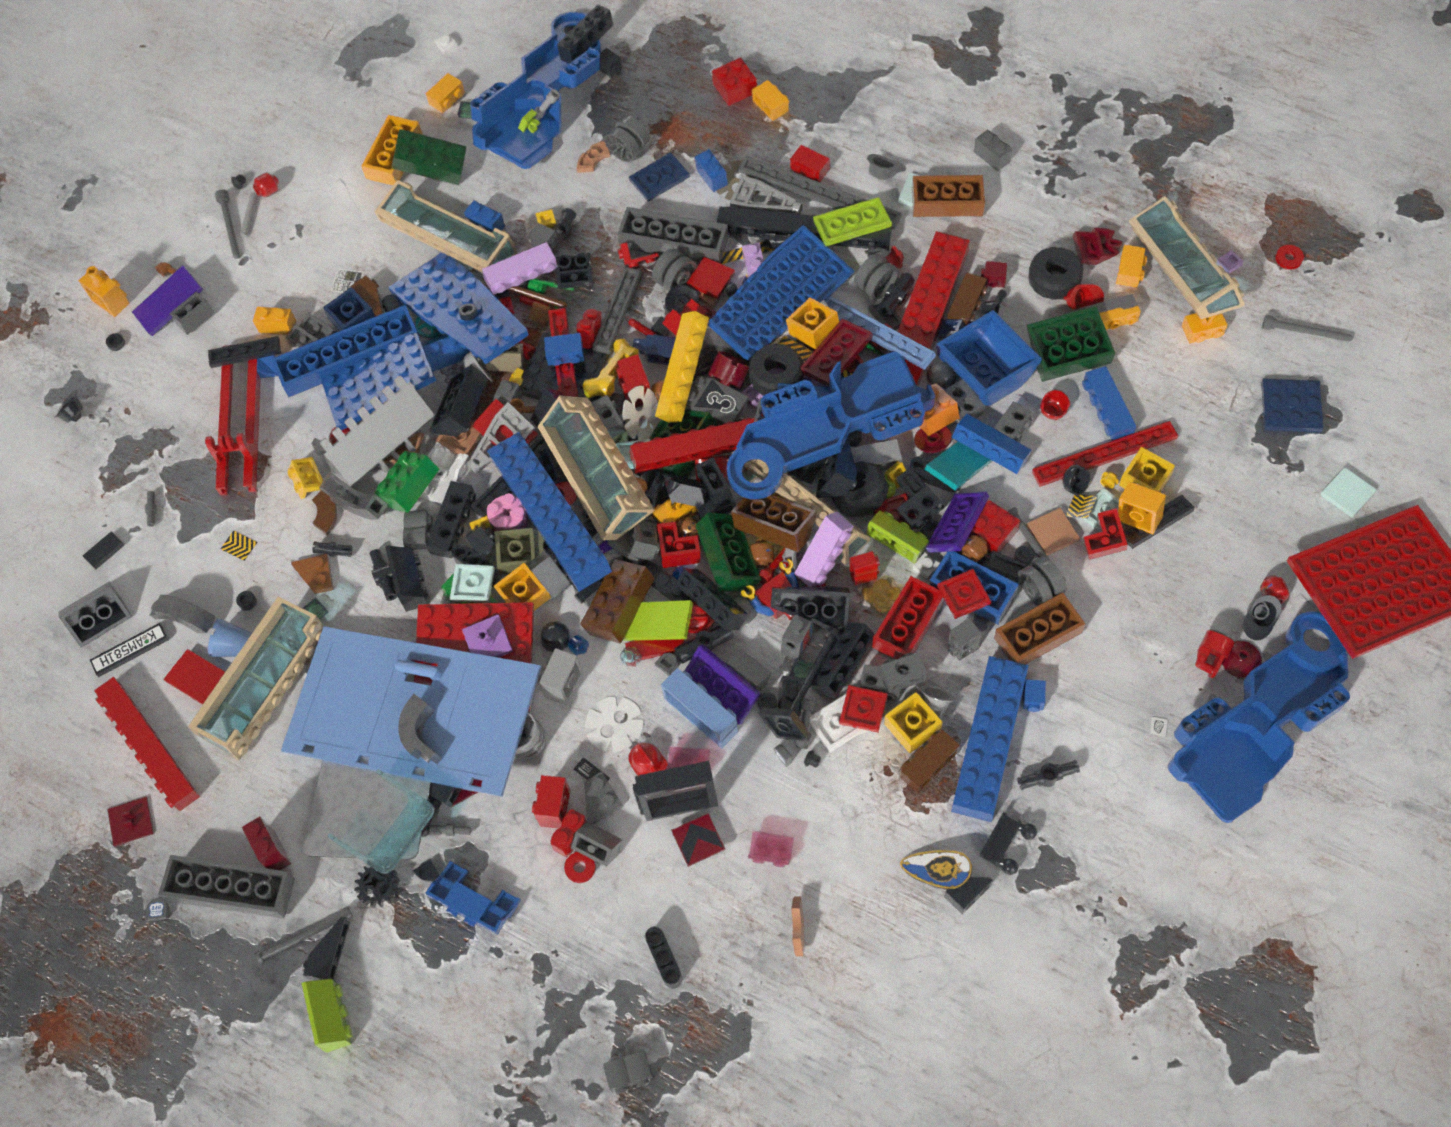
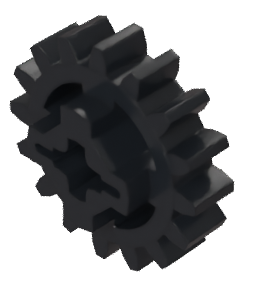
(368, 883)

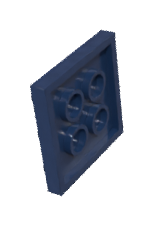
(1292, 405)

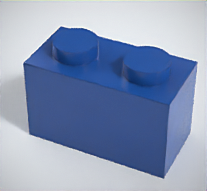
(711, 170)
(484, 216)
(564, 349)

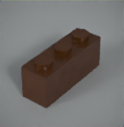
(968, 298)
(929, 760)

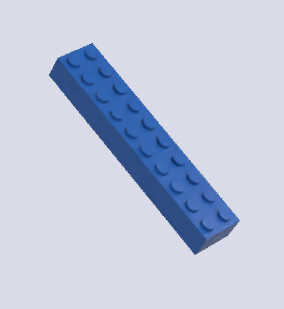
(549, 512)

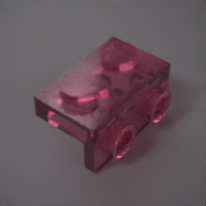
(685, 756)
(771, 848)

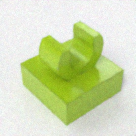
(529, 122)

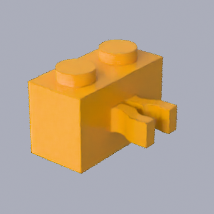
(1202, 329)
(673, 512)

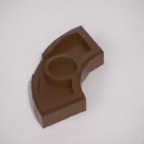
(326, 512)

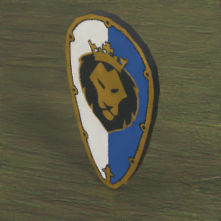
(939, 868)

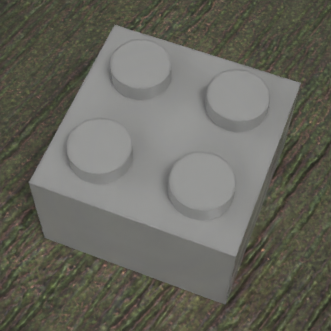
(560, 676)

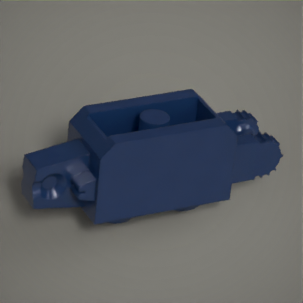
(655, 348)

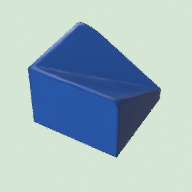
(265, 367)

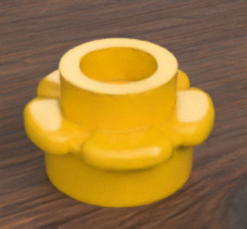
(1109, 479)

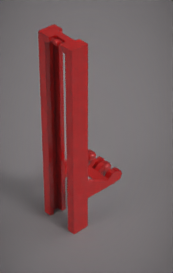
(245, 443)

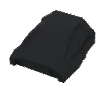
(574, 271)

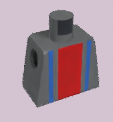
(799, 634)

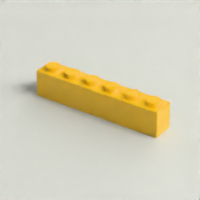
(682, 367)

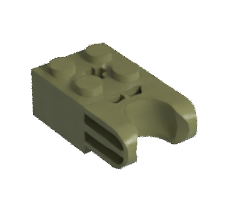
(526, 541)

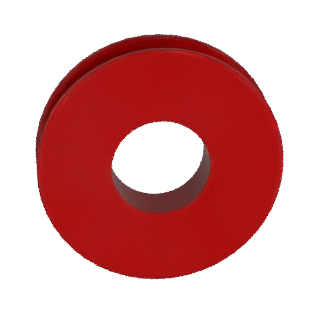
(1287, 264)
(581, 877)

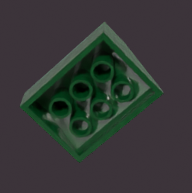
(1070, 343)
(691, 420)

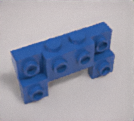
(474, 907)

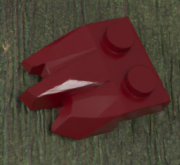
(1096, 245)

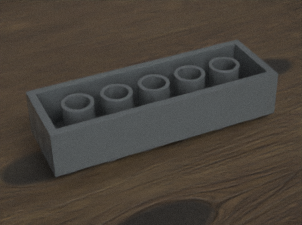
(661, 231)
(226, 886)

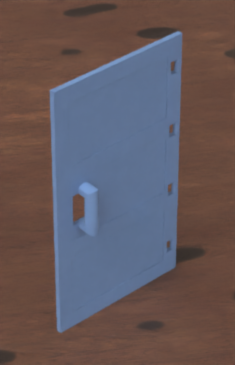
(359, 690)

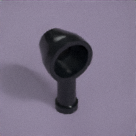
(989, 306)

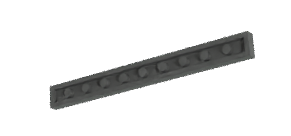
(805, 186)

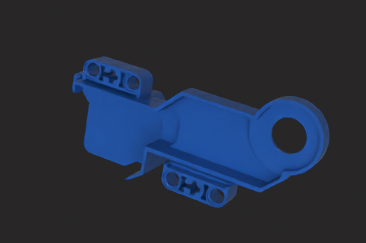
(504, 105)
(813, 428)
(1244, 746)

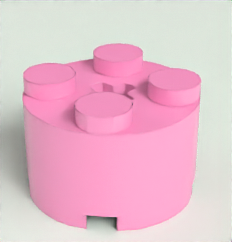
(506, 514)

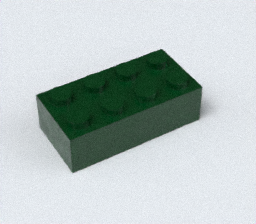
(428, 157)
(727, 553)

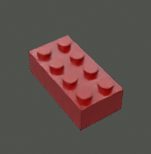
(908, 619)

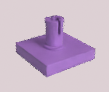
(488, 638)

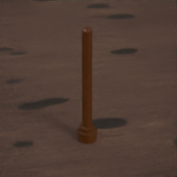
(538, 296)

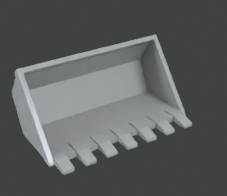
(377, 434)

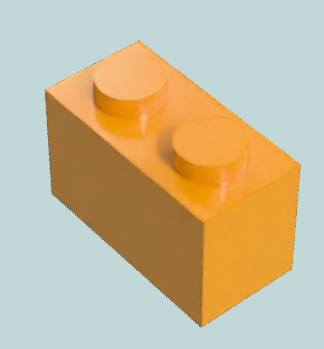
(445, 93)
(770, 100)
(1130, 266)
(274, 320)

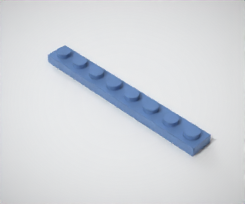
(884, 335)

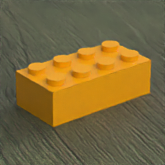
(380, 156)

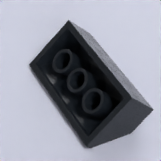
(459, 402)

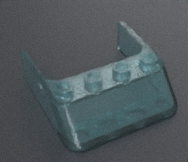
(400, 834)

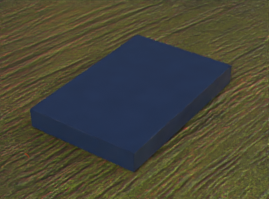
(659, 176)

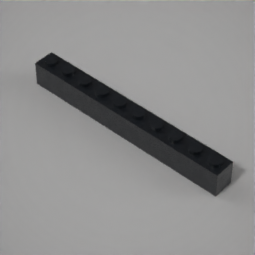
(755, 222)

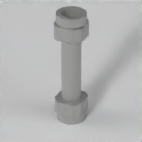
(551, 97)

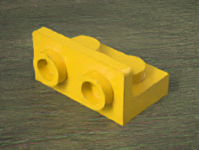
(304, 476)

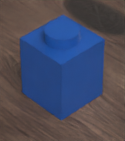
(1034, 695)

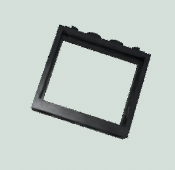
(672, 780)

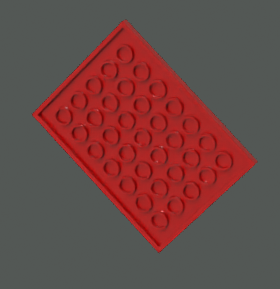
(1379, 580)

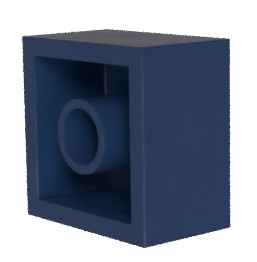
(348, 310)

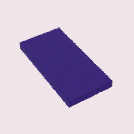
(155, 309)
(957, 522)
(722, 682)

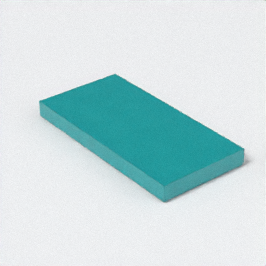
(957, 465)

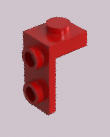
(624, 254)

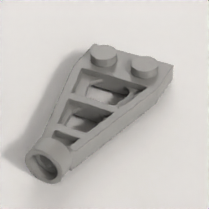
(746, 190)
(506, 416)

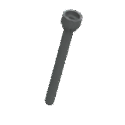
(223, 198)
(1270, 322)

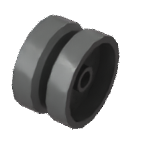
(673, 269)
(876, 276)
(1041, 581)

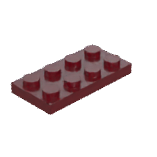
(840, 345)

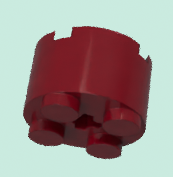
(729, 369)

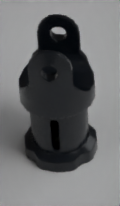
(565, 221)
(775, 239)

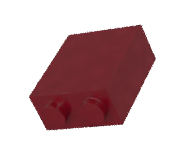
(266, 844)

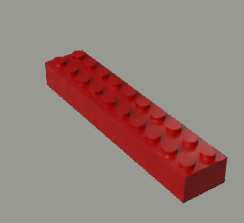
(933, 293)

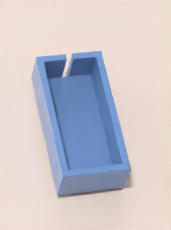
(700, 708)

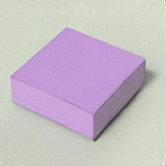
(1230, 261)

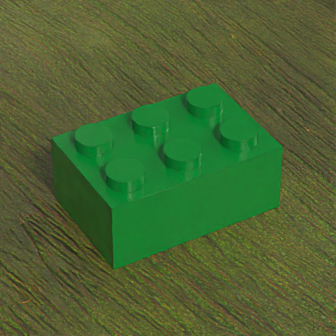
(406, 481)

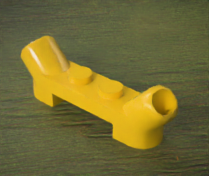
(604, 383)

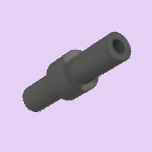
(150, 508)
(450, 829)

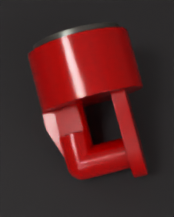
(1217, 645)

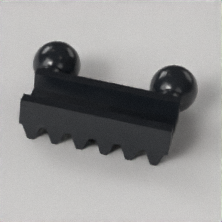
(1002, 838)

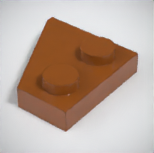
(315, 573)

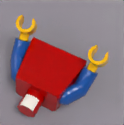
(761, 597)

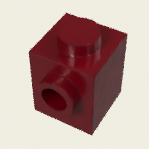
(995, 274)

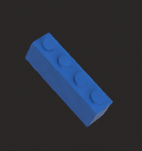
(1109, 403)
(991, 443)

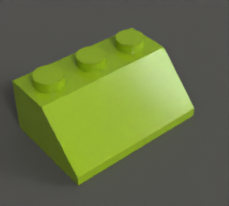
(897, 536)
(327, 1014)

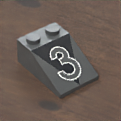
(717, 399)

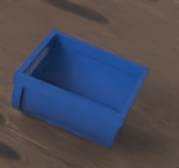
(989, 357)

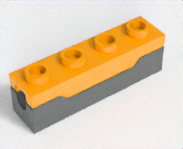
(1116, 311)

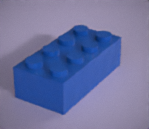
(999, 589)

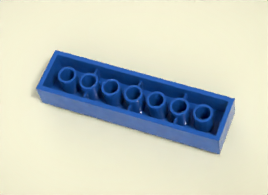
(326, 357)
(989, 739)

